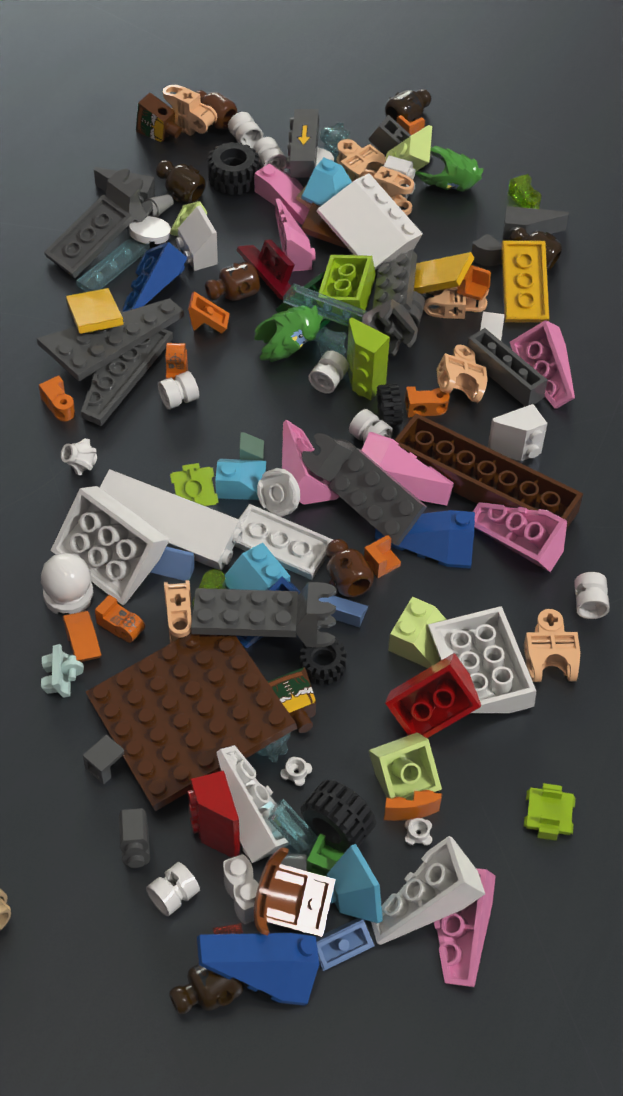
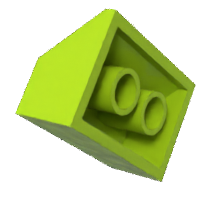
(349, 279)
(366, 358)

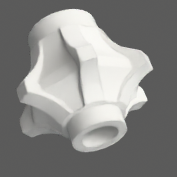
(79, 455)

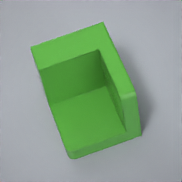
(322, 857)

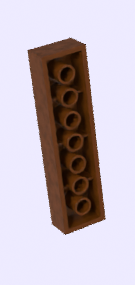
(484, 473)

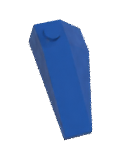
(154, 272)
(441, 536)
(273, 963)

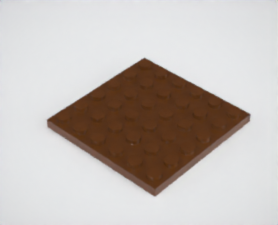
(184, 708)

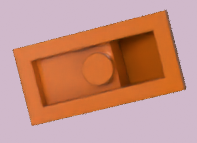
(204, 311)

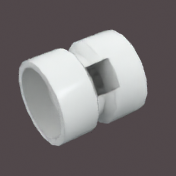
(245, 129)
(270, 153)
(328, 372)
(174, 391)
(368, 422)
(591, 595)
(176, 886)

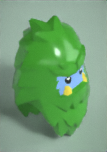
(458, 173)
(288, 331)

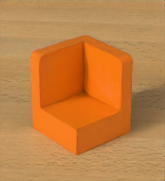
(411, 127)
(475, 283)
(381, 557)

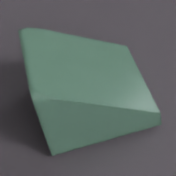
(251, 447)

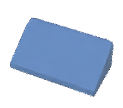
(175, 564)
(347, 610)
(343, 943)

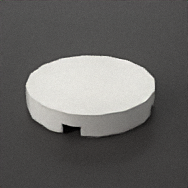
(150, 230)
(278, 492)

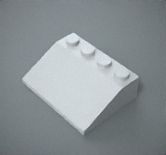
(370, 221)
(111, 541)
(490, 656)

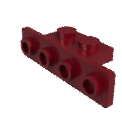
(270, 265)

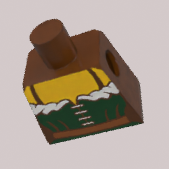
(156, 119)
(297, 697)

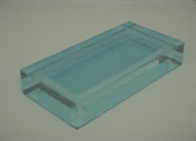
(293, 827)

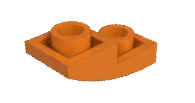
(82, 636)
(423, 804)

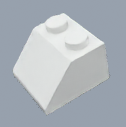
(198, 240)
(518, 433)

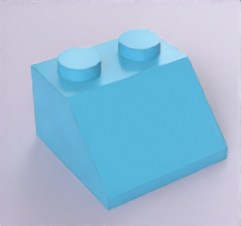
(255, 570)

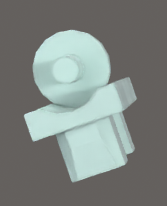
(63, 669)

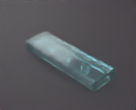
(112, 265)
(326, 306)

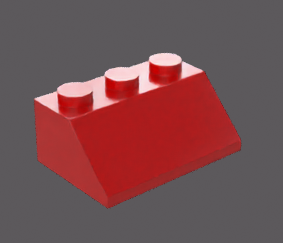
(434, 698)
(214, 813)

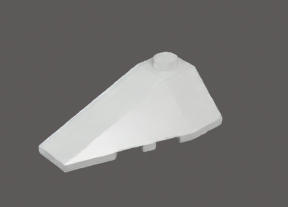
(252, 804)
(437, 889)

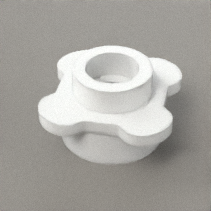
(299, 764)
(421, 825)

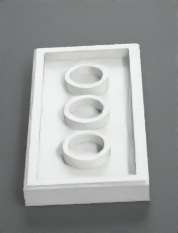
(290, 543)

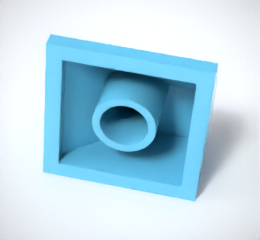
(325, 182)
(238, 478)
(355, 887)

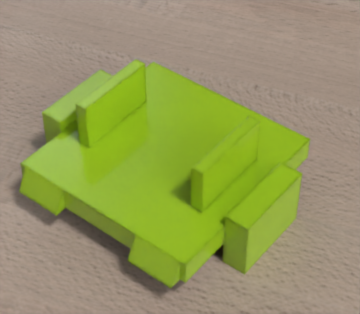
(195, 484)
(549, 811)

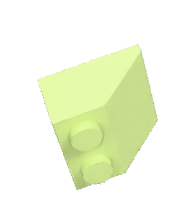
(414, 148)
(412, 636)
(405, 766)

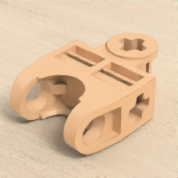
(188, 110)
(357, 159)
(393, 186)
(446, 301)
(462, 373)
(178, 609)
(552, 647)

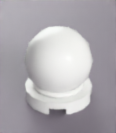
(66, 584)

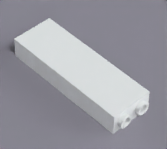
(184, 522)

